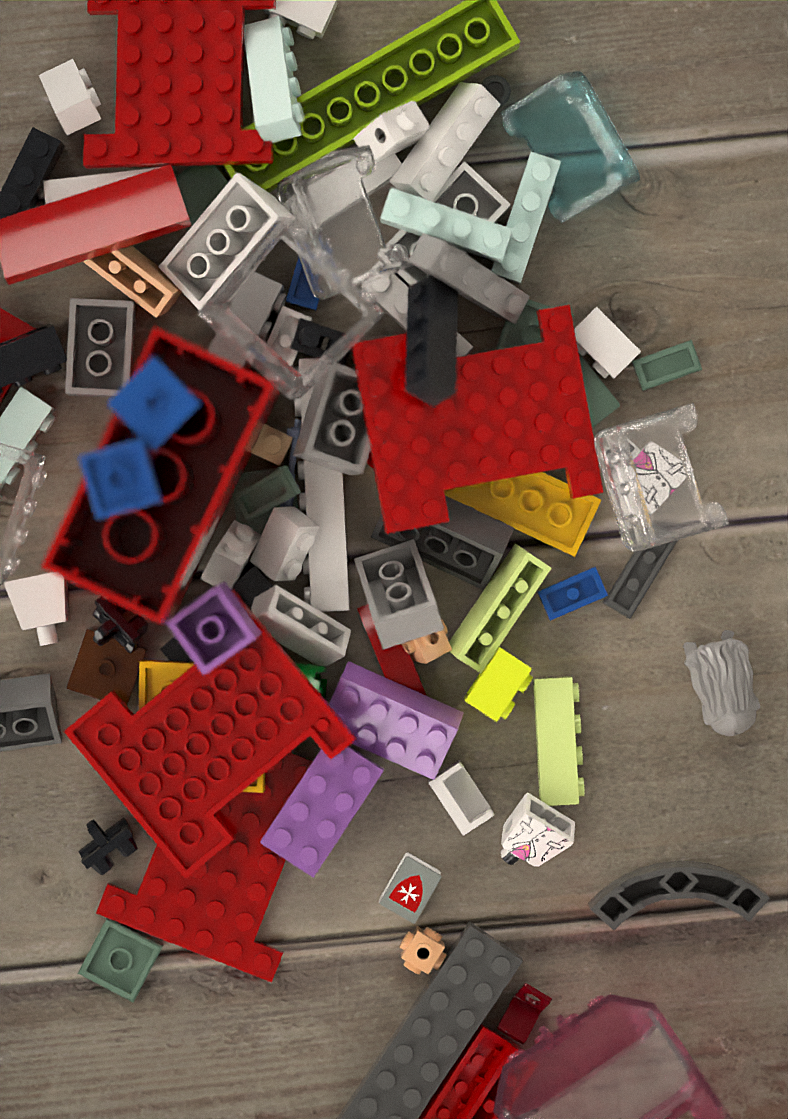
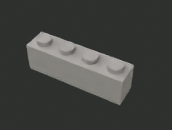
(469, 278)

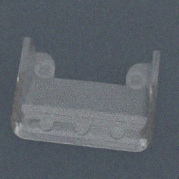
(338, 217)
(654, 481)

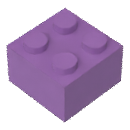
(213, 628)

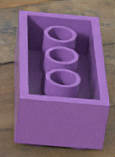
(395, 720)
(321, 808)

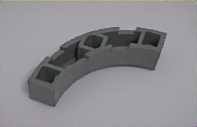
(676, 881)

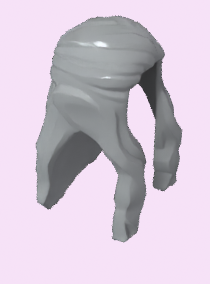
(723, 683)

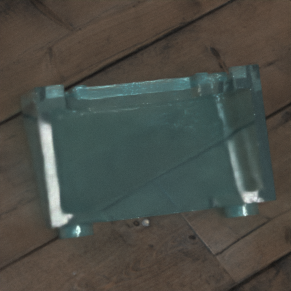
(572, 126)

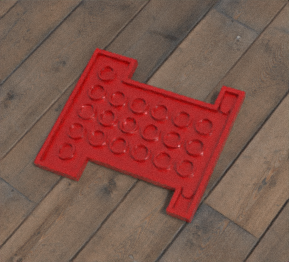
(178, 86)
(509, 418)
(205, 743)
(225, 898)

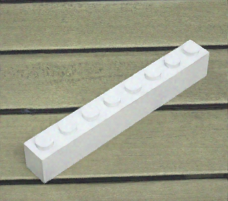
(326, 507)

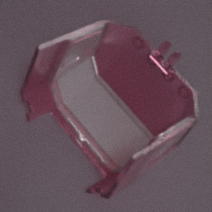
(606, 1065)

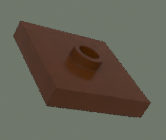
(105, 669)

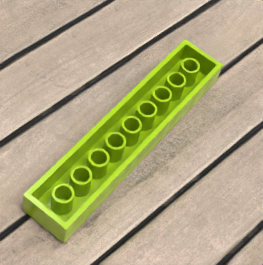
(401, 72)

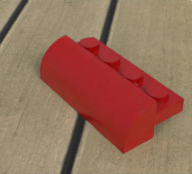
(473, 1080)

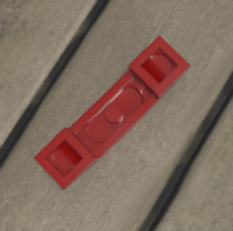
(393, 660)

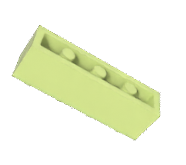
(498, 608)
(556, 740)

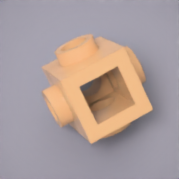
(428, 647)
(422, 938)

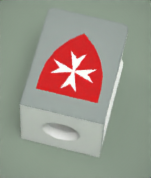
(410, 887)

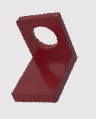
(523, 1013)

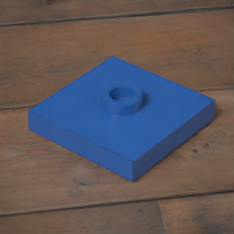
(153, 403)
(120, 478)

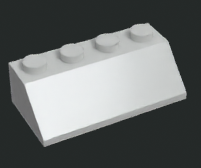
(222, 239)

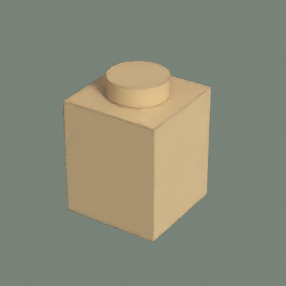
(272, 445)

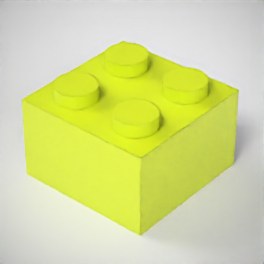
(498, 684)

